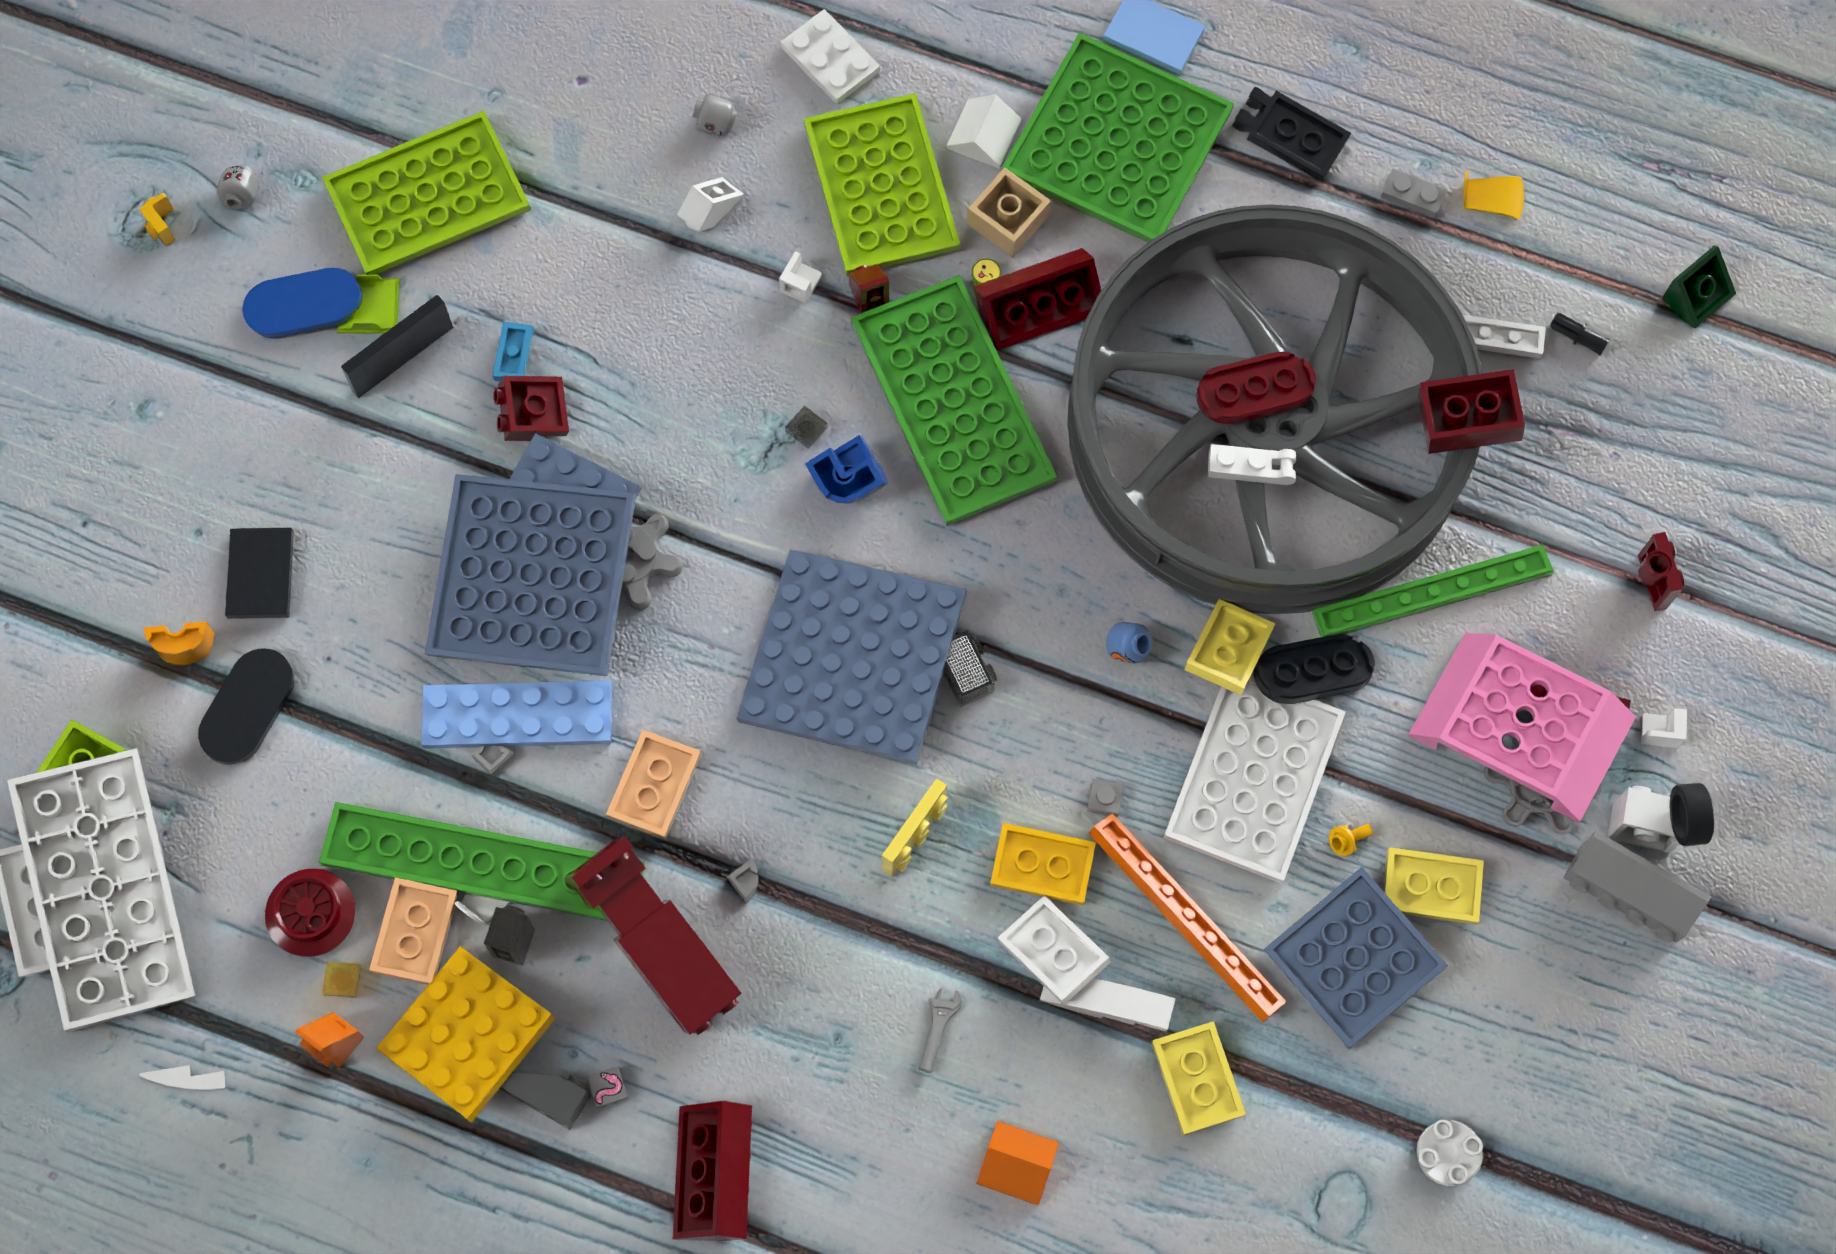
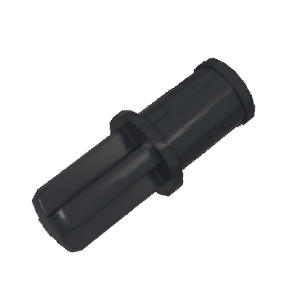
(1579, 333)

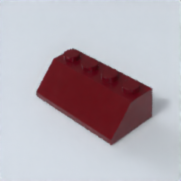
(1038, 298)
(712, 1171)

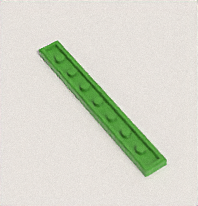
(1433, 592)

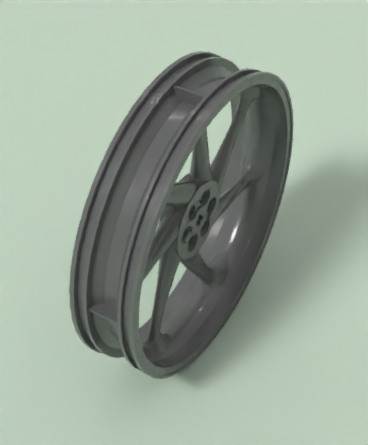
(1356, 257)

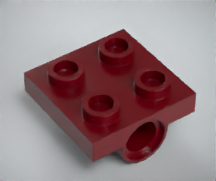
(1659, 571)

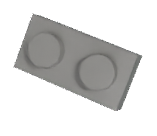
(1413, 193)

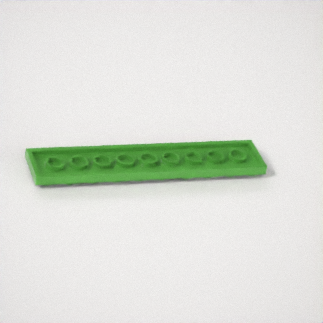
(455, 858)

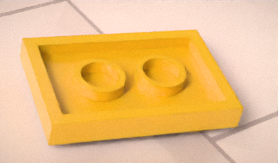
(1043, 864)

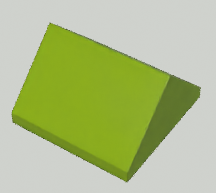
(78, 745)

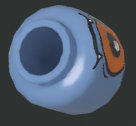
(1129, 642)

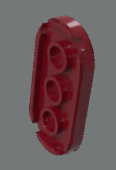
(1255, 388)

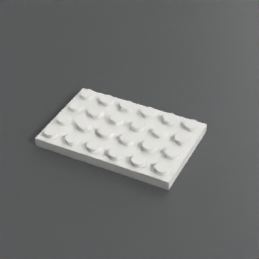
(1254, 780)

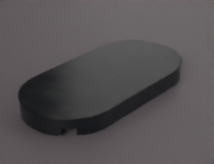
(1314, 669)
(246, 706)

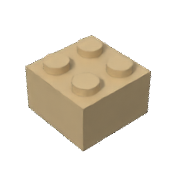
(1008, 212)

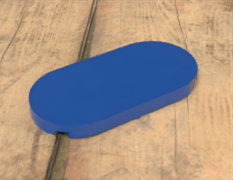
(302, 302)

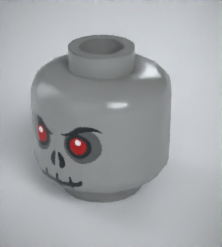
(714, 115)
(238, 187)

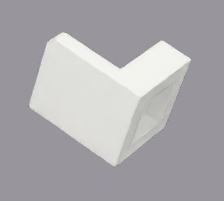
(799, 279)
(1664, 729)

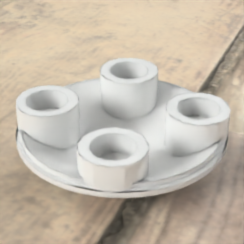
(1449, 1153)

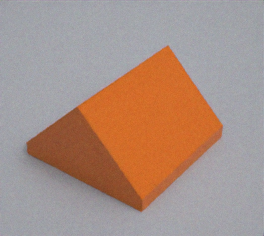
(1017, 1163)

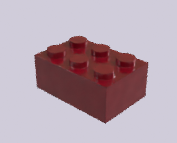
(1471, 411)

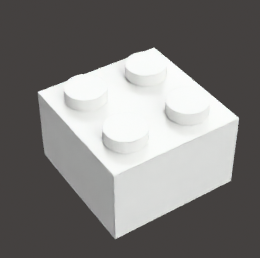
(1642, 820)

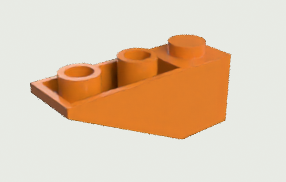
(329, 1039)

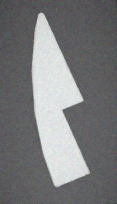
(181, 1078)

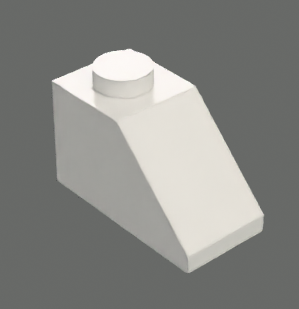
(708, 203)

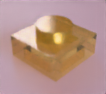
(341, 979)

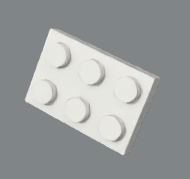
(830, 56)
(1054, 950)

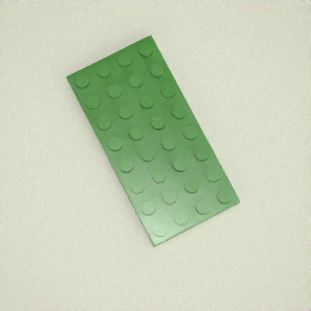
(953, 400)

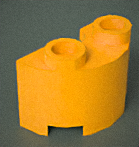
(183, 647)

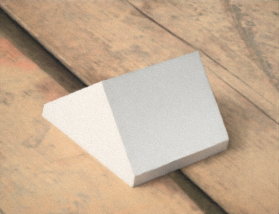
(985, 130)

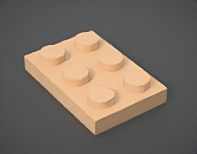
(653, 784)
(414, 931)

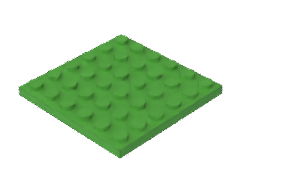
(1118, 138)

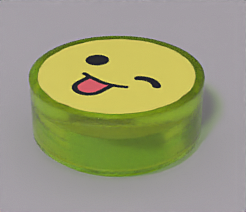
(985, 270)

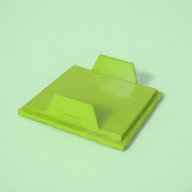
(378, 306)

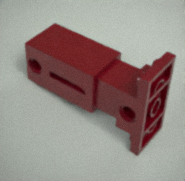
(655, 937)

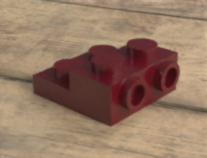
(531, 407)

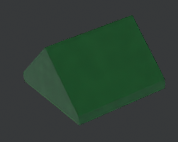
(1700, 288)

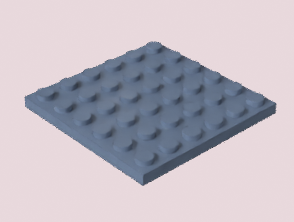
(531, 574)
(852, 656)

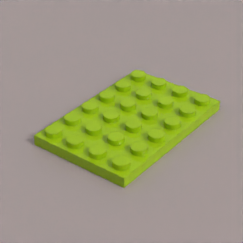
(881, 183)
(426, 193)

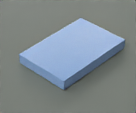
(1154, 33)

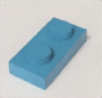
(513, 350)

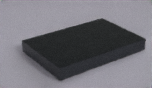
(259, 573)

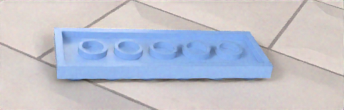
(517, 714)

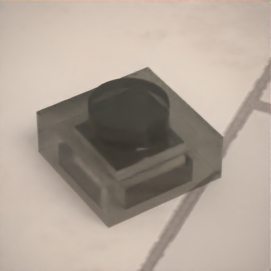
(806, 427)

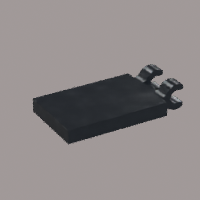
(1292, 132)

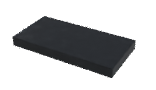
(397, 346)

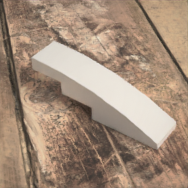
(1118, 1003)

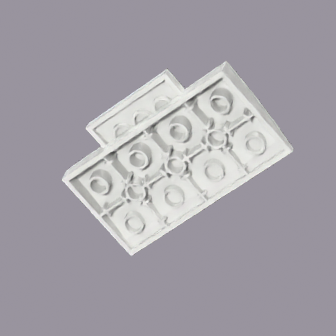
(93, 892)

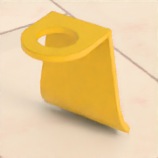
(1495, 195)

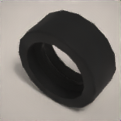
(1691, 814)

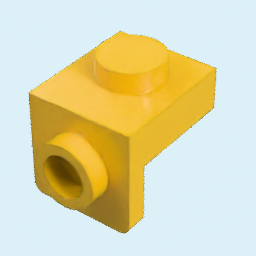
(153, 211)

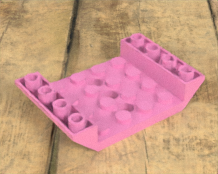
(1558, 753)

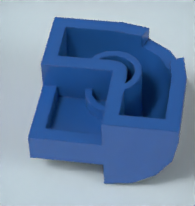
(847, 472)

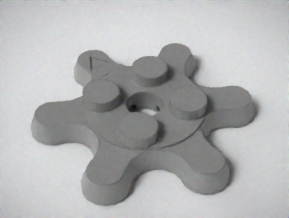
(647, 561)
(1527, 801)

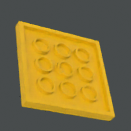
(466, 1034)

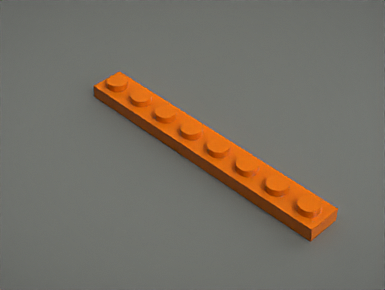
(1187, 917)

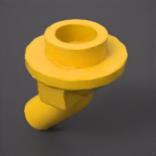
(1346, 838)

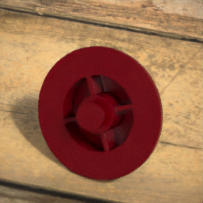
(310, 912)

